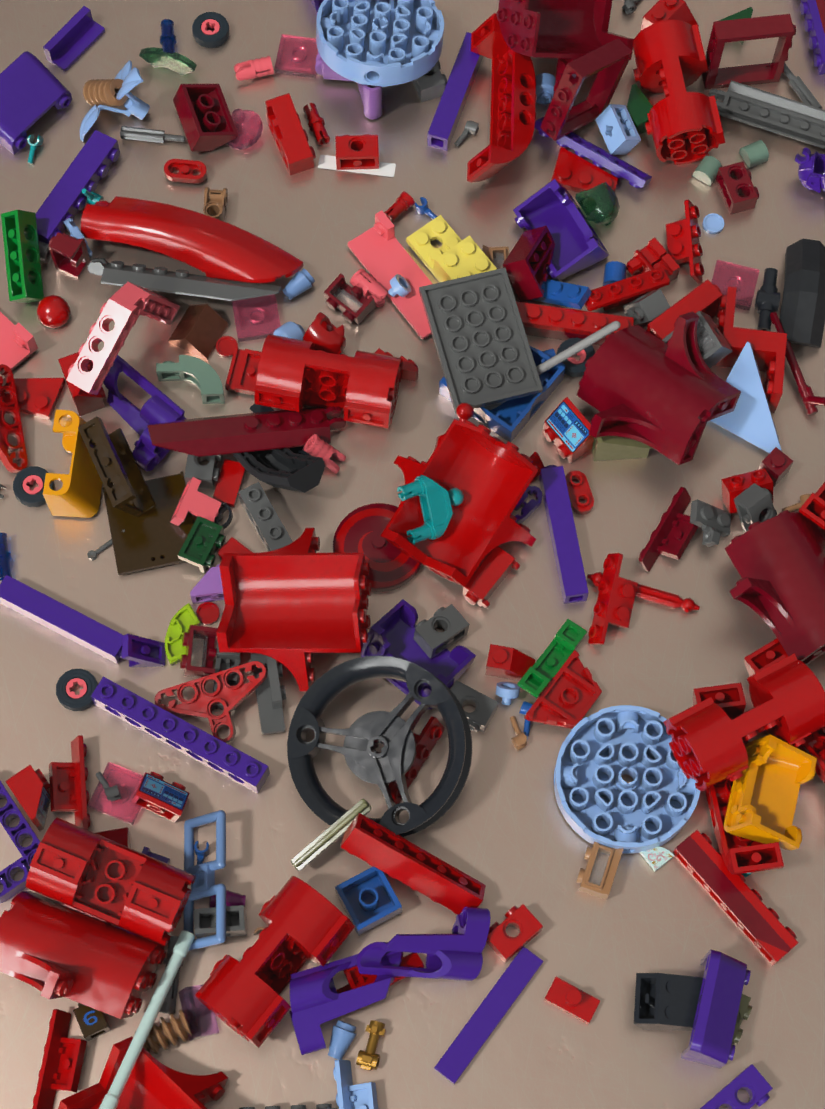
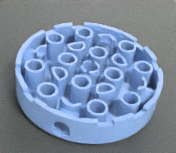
(380, 39)
(604, 805)

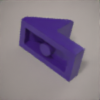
(142, 651)

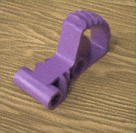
(370, 95)

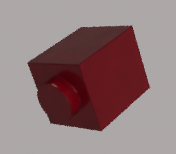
(777, 465)

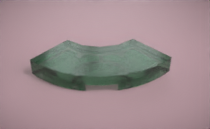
(174, 61)

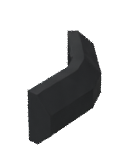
(804, 293)
(283, 468)

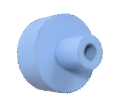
(399, 286)
(507, 691)

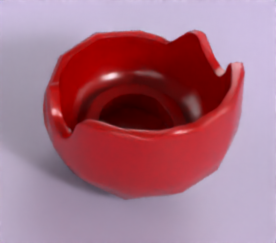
(53, 311)

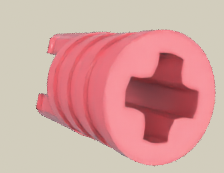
(254, 68)
(369, 287)
(319, 448)

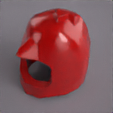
(326, 335)

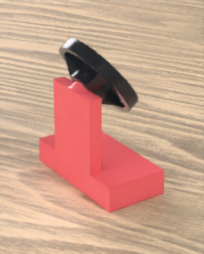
(199, 505)

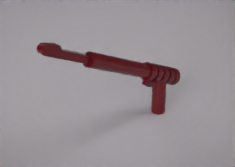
(809, 400)

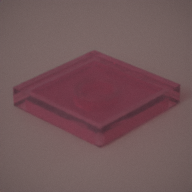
(296, 56)
(737, 276)
(256, 317)
(127, 784)

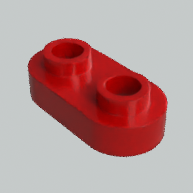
(186, 171)
(579, 491)

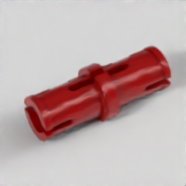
(316, 124)

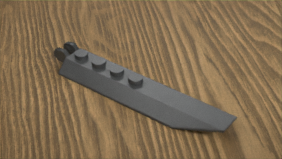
(772, 113)
(177, 282)

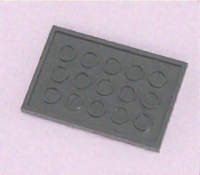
(480, 339)

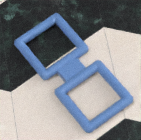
(205, 878)

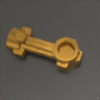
(368, 1059)

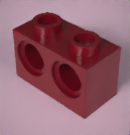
(733, 188)

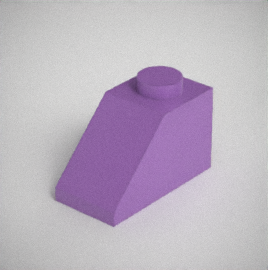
(208, 588)

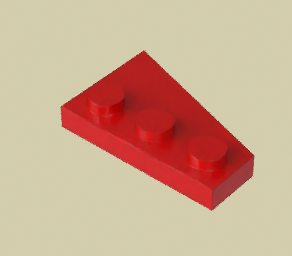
(579, 174)

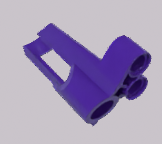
(155, 411)
(448, 955)
(316, 999)

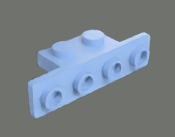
(353, 1096)

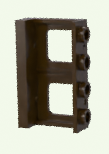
(118, 466)

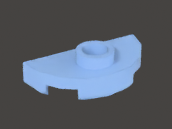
(76, 233)

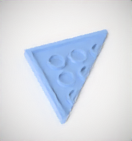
(752, 412)

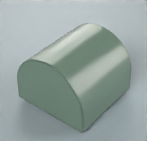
(754, 153)
(707, 170)

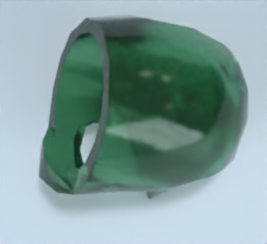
(599, 204)

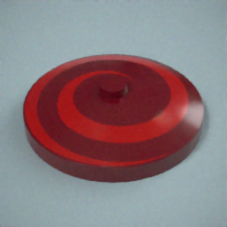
(362, 534)

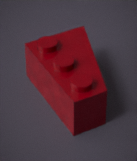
(529, 261)

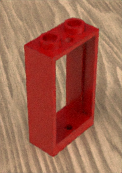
(703, 298)

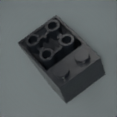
(666, 1001)

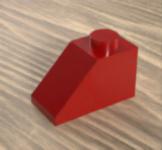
(507, 662)

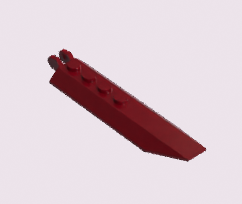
(246, 431)

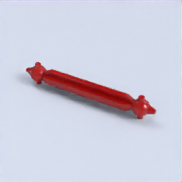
(654, 595)

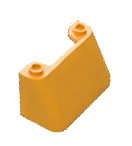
(767, 794)

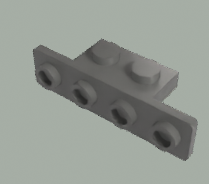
(270, 695)

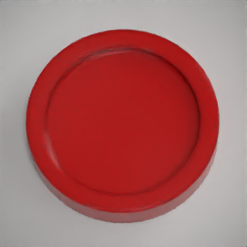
(225, 346)
(208, 613)

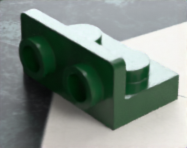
(202, 544)

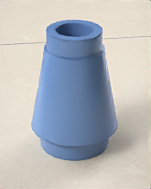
(298, 284)
(341, 1039)

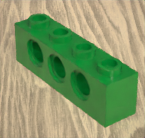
(22, 256)

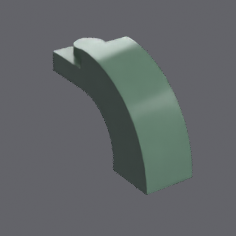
(196, 372)

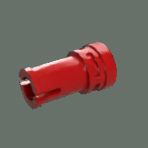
(402, 204)

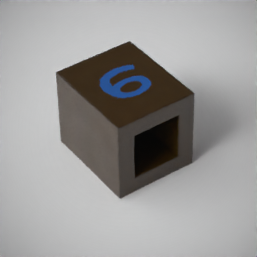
(91, 1021)

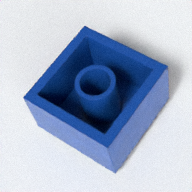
(368, 899)

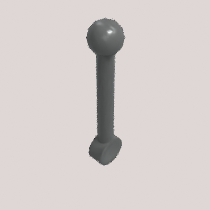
(92, 555)

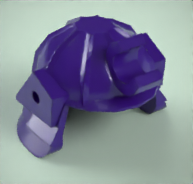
(811, 170)

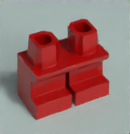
(653, 257)

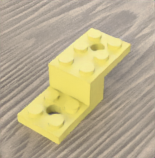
(454, 258)

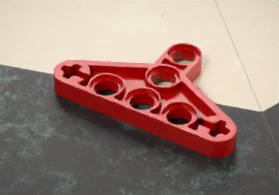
(14, 429)
(226, 694)

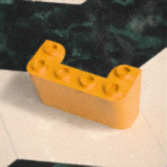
(83, 485)

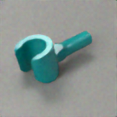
(33, 146)
(92, 197)

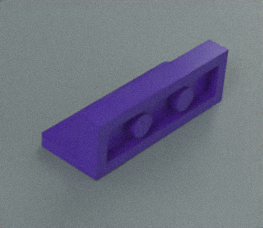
(73, 39)

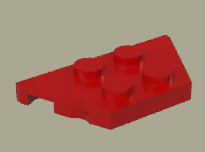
(566, 696)

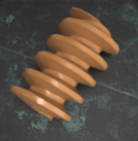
(103, 92)
(168, 1032)

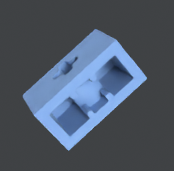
(618, 129)

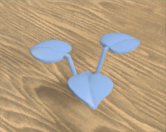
(133, 104)

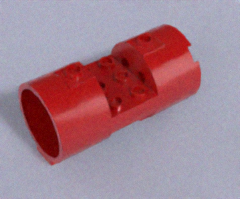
(668, 61)
(298, 375)
(711, 745)
(109, 881)
(299, 929)

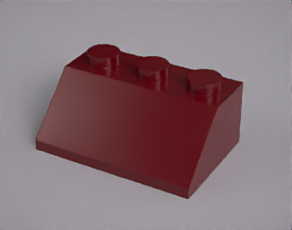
(204, 116)

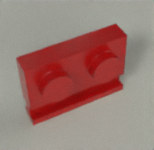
(243, 371)

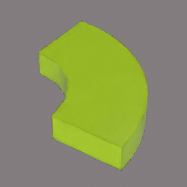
(178, 625)

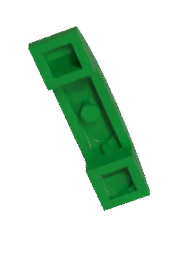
(552, 659)

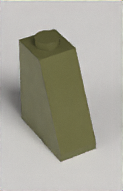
(618, 448)

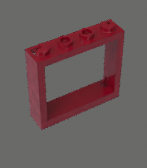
(743, 30)
(610, 65)

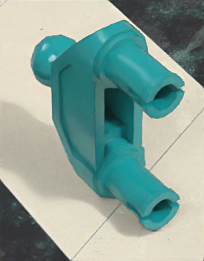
(435, 507)

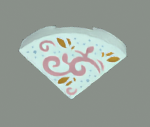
(657, 857)

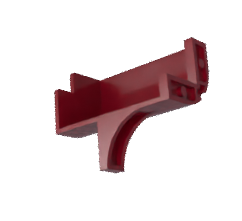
(557, 28)
(655, 389)
(784, 580)

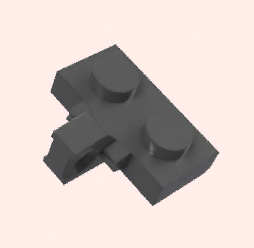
(712, 520)

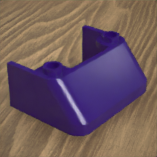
(717, 1010)

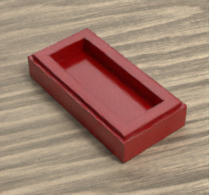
(229, 482)

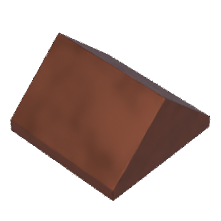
(199, 330)

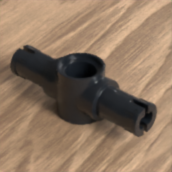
(767, 299)

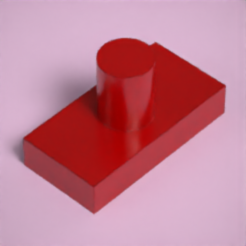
(572, 1000)

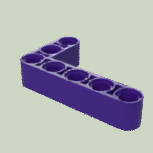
(17, 835)

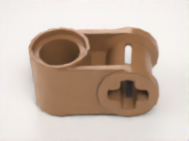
(215, 203)

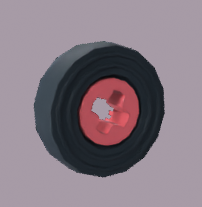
(208, 38)
(573, 367)
(28, 477)
(66, 684)

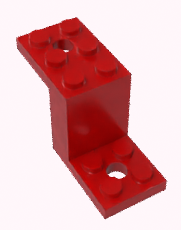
(767, 346)

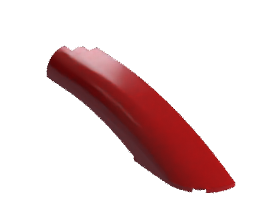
(189, 237)

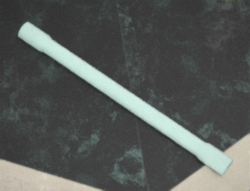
(179, 952)

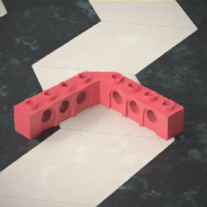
(124, 309)

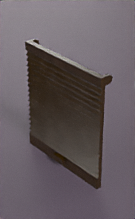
(151, 533)

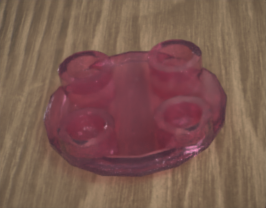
(249, 128)

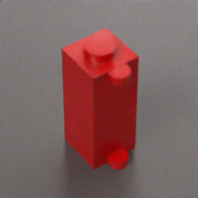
(489, 577)

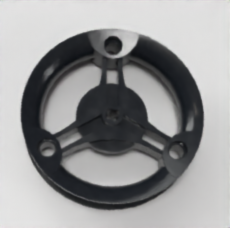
(382, 728)

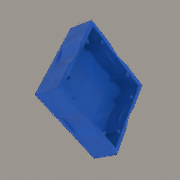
(514, 414)

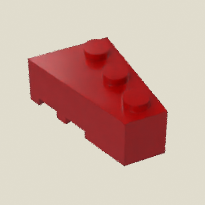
(289, 134)

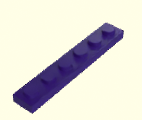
(600, 158)

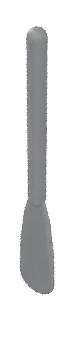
(570, 352)

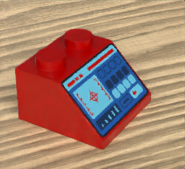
(568, 431)
(32, 793)
(160, 796)

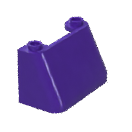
(25, 96)
(574, 237)
(394, 638)

